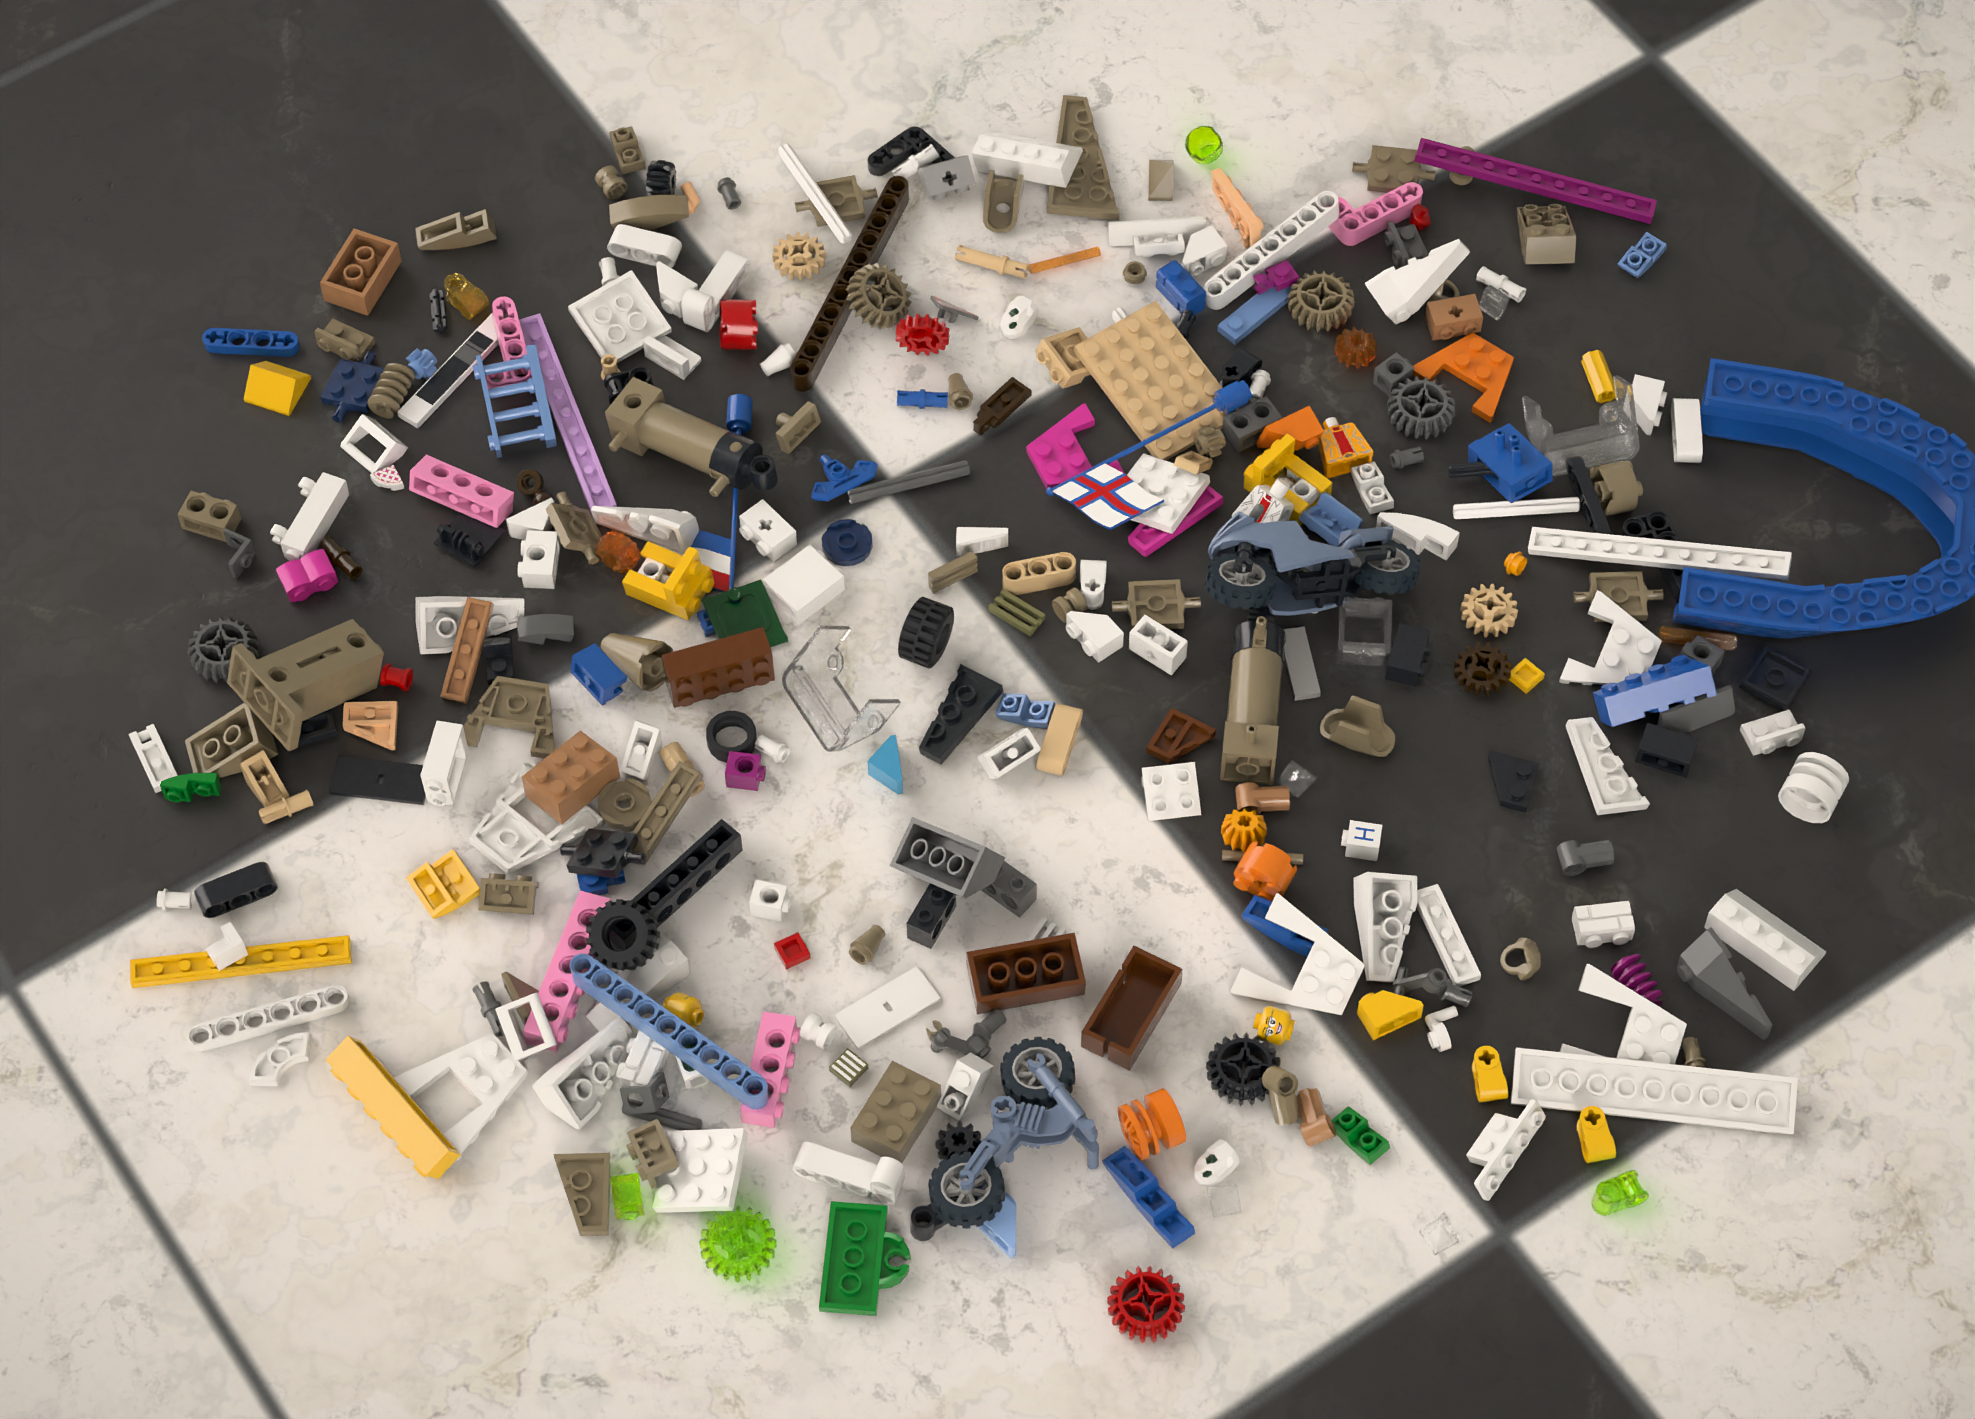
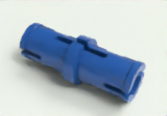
(922, 399)

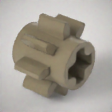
(1210, 441)

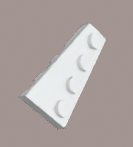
(1603, 771)

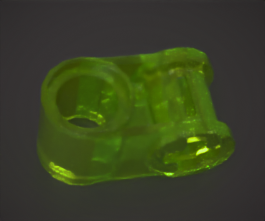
(1624, 1192)

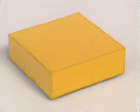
(1526, 675)

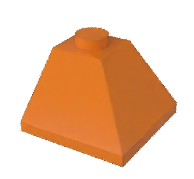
(1300, 425)

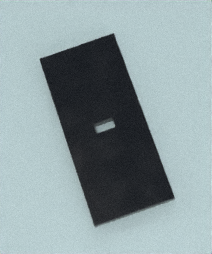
(361, 776)

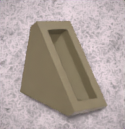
(1161, 180)
(516, 990)

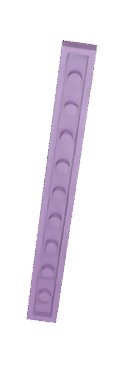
(568, 416)

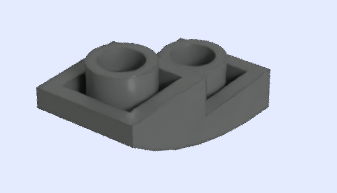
(542, 626)

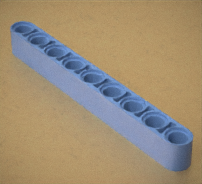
(675, 1041)

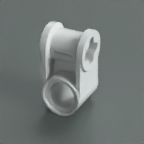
(1092, 582)

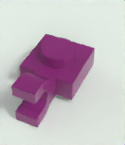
(1277, 276)

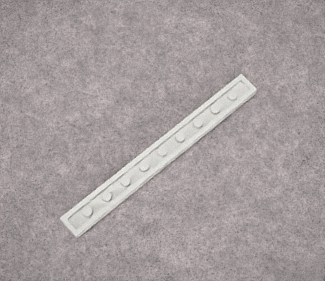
(1660, 553)

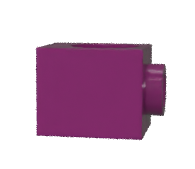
(739, 762)

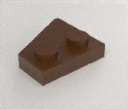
(1178, 736)

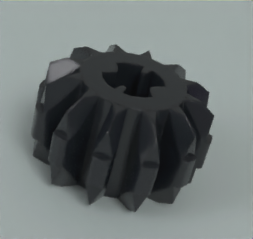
(661, 178)
(957, 1135)

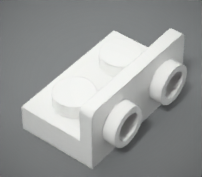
(1772, 732)

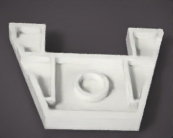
(1627, 650)

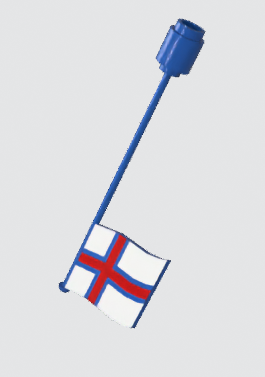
(1112, 496)

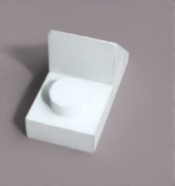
(641, 748)

